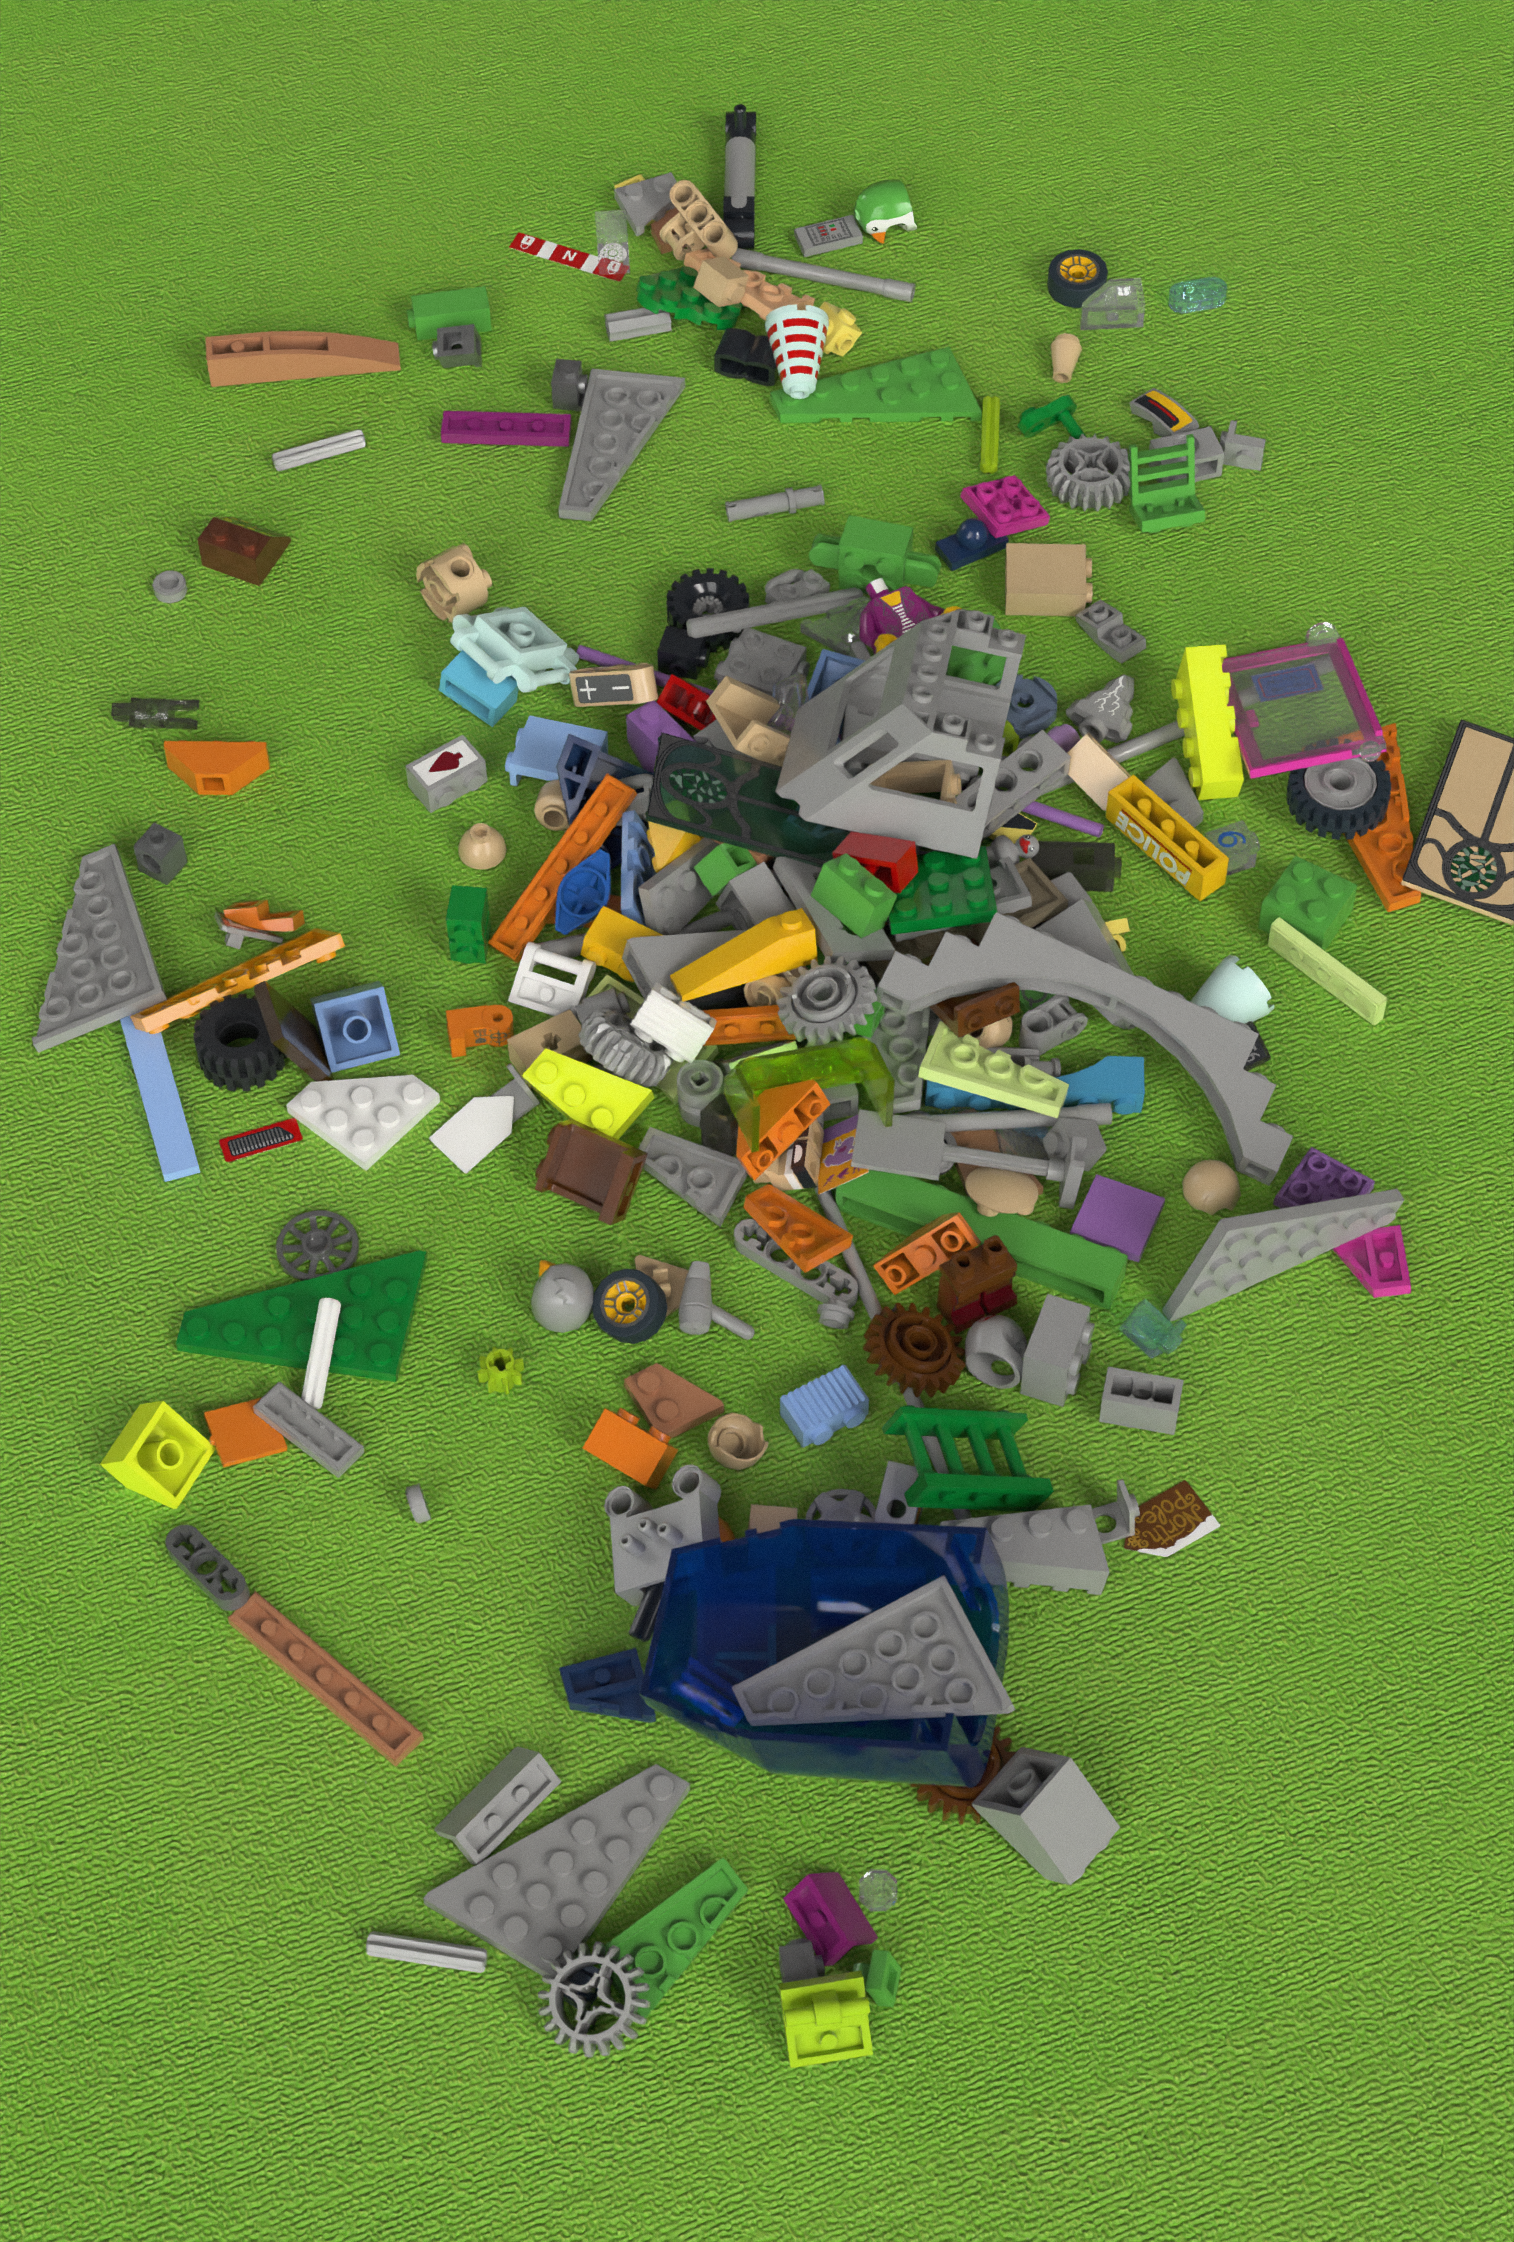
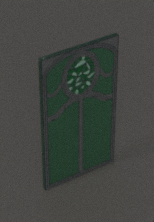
(733, 803)

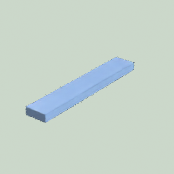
(161, 1102)

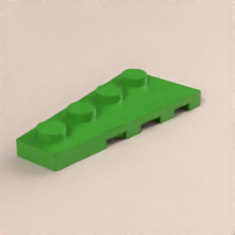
(677, 1931)

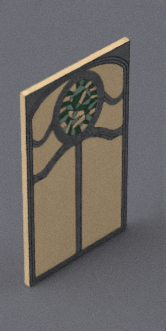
(1469, 827)

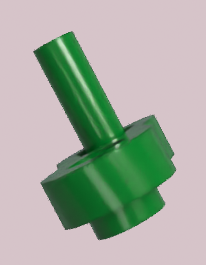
(1059, 411)

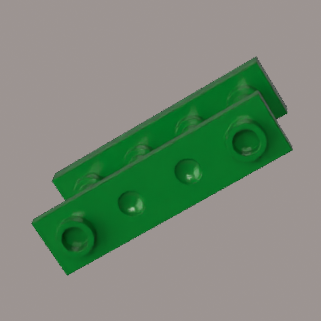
(960, 1488)

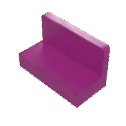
(829, 1916)

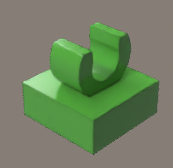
(881, 1977)

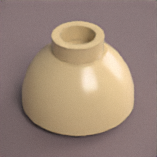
(482, 847)

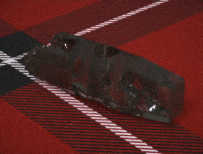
(140, 713)

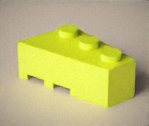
(587, 1093)

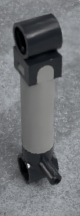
(740, 175)

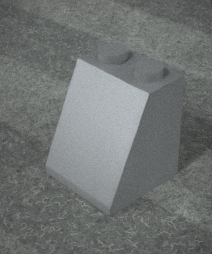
(1047, 1813)

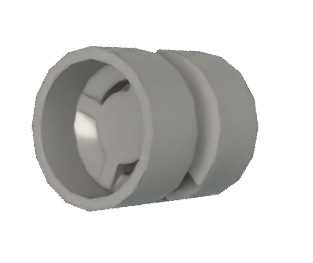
(696, 1087)

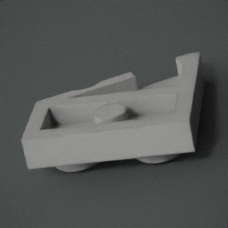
(1175, 790)

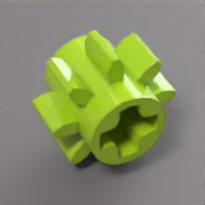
(491, 1370)

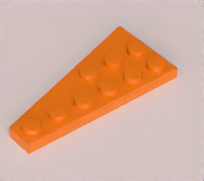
(1389, 846)

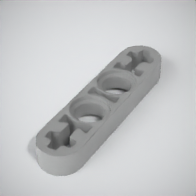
(790, 1270)

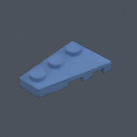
(635, 865)

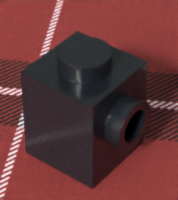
(682, 654)

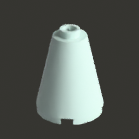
(1234, 992)

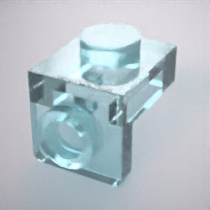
(1152, 1330)

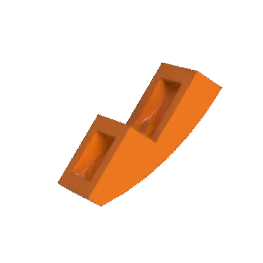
(257, 916)

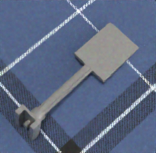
(918, 1147)

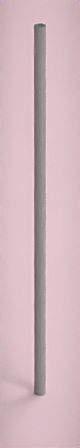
(873, 1307)

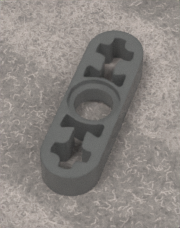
(211, 1582)

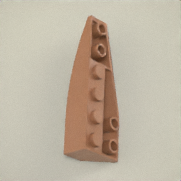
(294, 356)

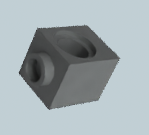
(160, 853)

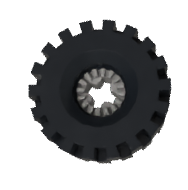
(706, 593)

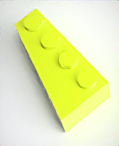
(1208, 723)

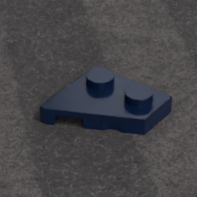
(608, 1686)

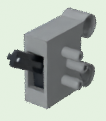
(647, 1535)

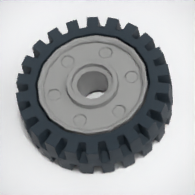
(1340, 796)

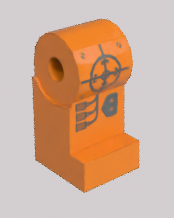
(478, 1027)

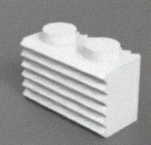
(672, 1024)

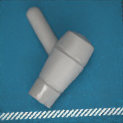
(697, 1307)

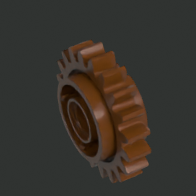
(914, 1350)
(960, 1799)

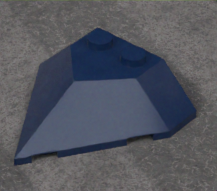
(580, 772)

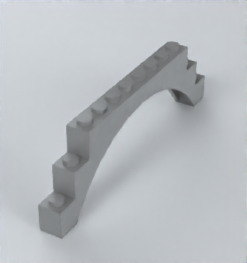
(1202, 1040)

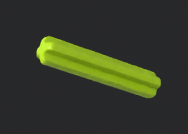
(990, 434)

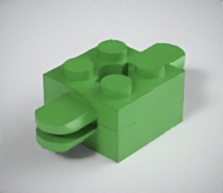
(874, 551)

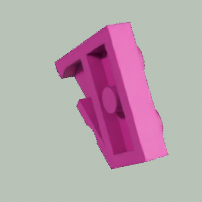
(1378, 1261)

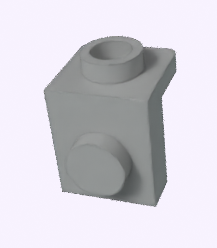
(1242, 450)

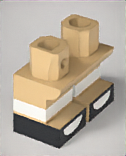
(799, 1163)

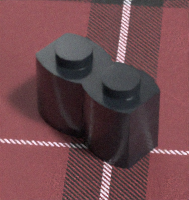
(746, 357)

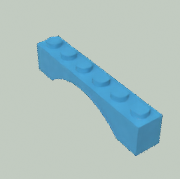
(1111, 1080)

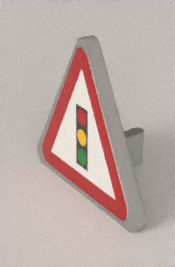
(236, 932)

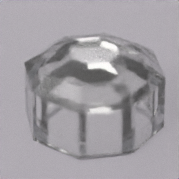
(878, 1890)

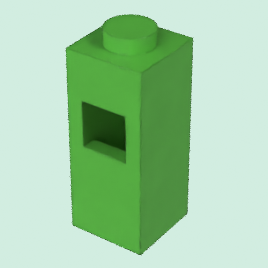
(449, 310)

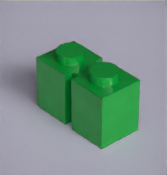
(468, 924)

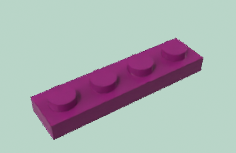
(506, 428)

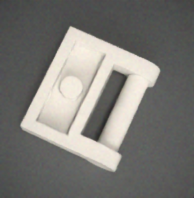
(546, 993)

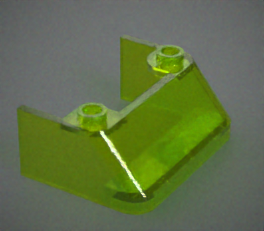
(826, 1064)

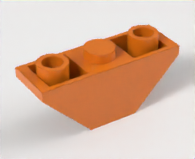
(217, 765)
(783, 1118)
(926, 1251)

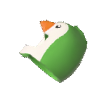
(882, 206)

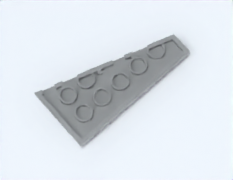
(612, 429)
(903, 1046)

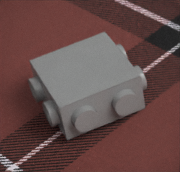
(762, 660)

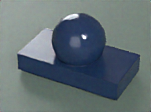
(969, 544)

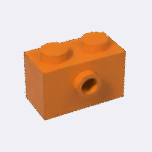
(630, 1448)

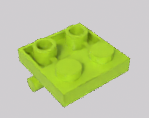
(826, 2019)

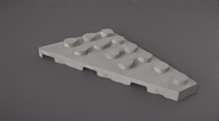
(102, 959)
(1269, 1242)
(892, 1664)

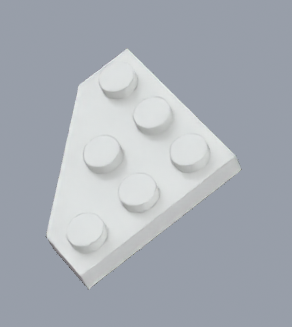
(364, 1113)

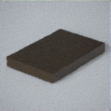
(292, 1033)

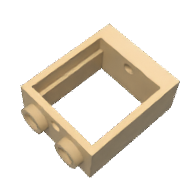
(923, 778)

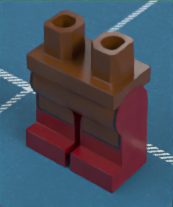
(976, 1284)

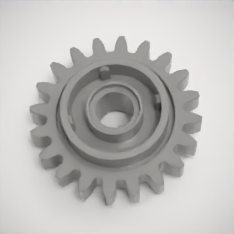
(827, 1000)

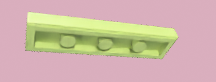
(1327, 971)

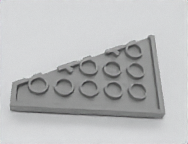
(565, 1876)

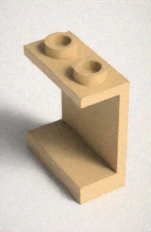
(744, 717)

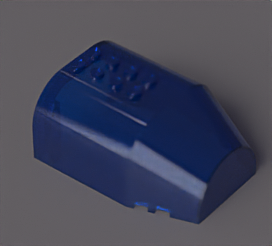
(778, 1591)

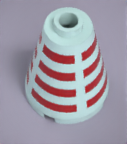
(797, 346)

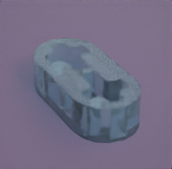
(1197, 295)

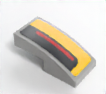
(1164, 413)

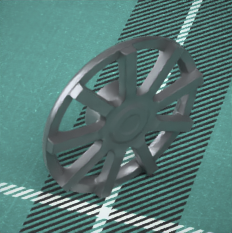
(317, 1245)

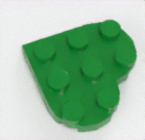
(675, 294)

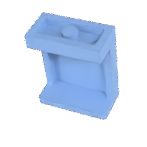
(541, 745)

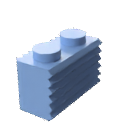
(824, 1407)

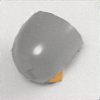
(562, 1297)

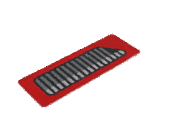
(260, 1140)

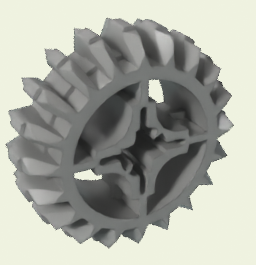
(1090, 481)
(616, 1046)
(585, 2017)

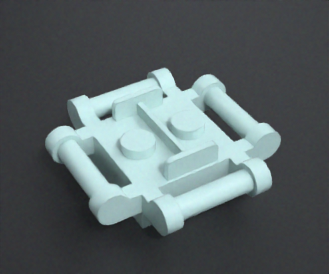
(514, 646)

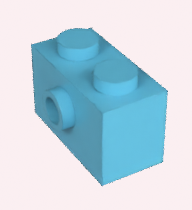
(472, 689)

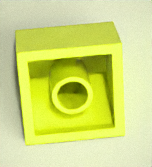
(158, 1454)

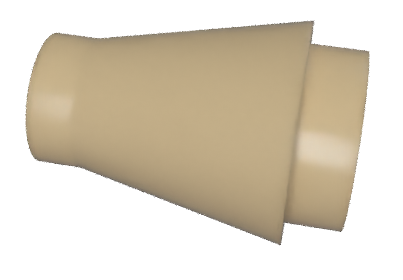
(1065, 354)

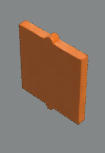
(242, 1434)

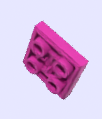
(1005, 506)

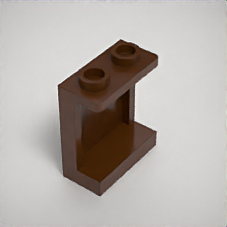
(977, 1010)
(591, 1169)

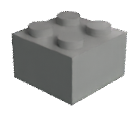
(1057, 1350)

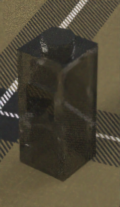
(1089, 862)

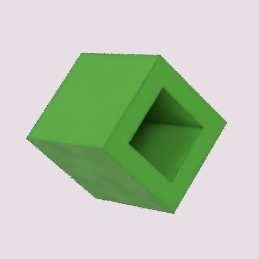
(723, 865)

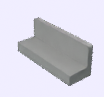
(499, 1804)

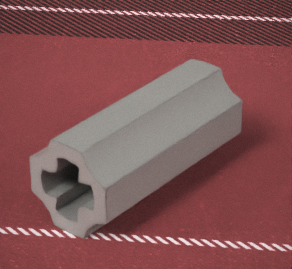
(636, 323)

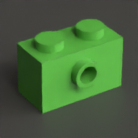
(853, 895)

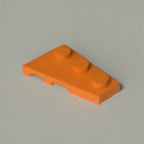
(796, 1228)

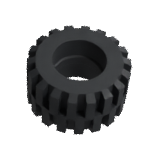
(236, 1065)

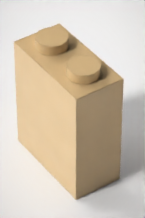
(1047, 579)

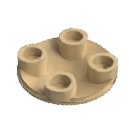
(1001, 1191)

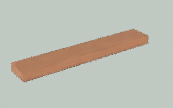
(326, 1679)

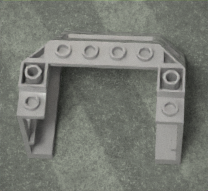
(925, 716)

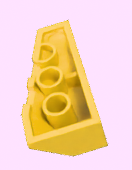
(760, 952)

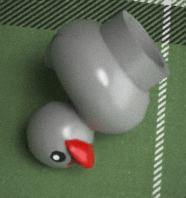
(1001, 847)

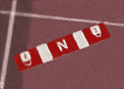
(560, 254)

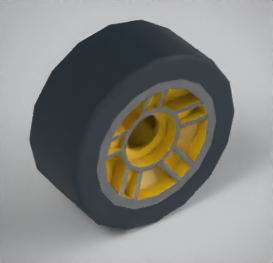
(1075, 276)
(625, 1288)

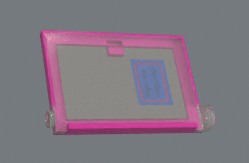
(1302, 706)

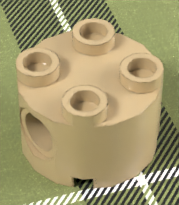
(453, 582)

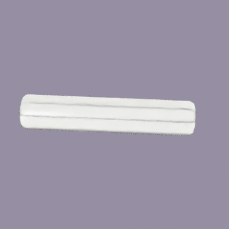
(321, 1352)

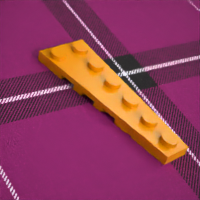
(310, 946)

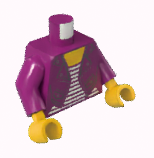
(893, 614)

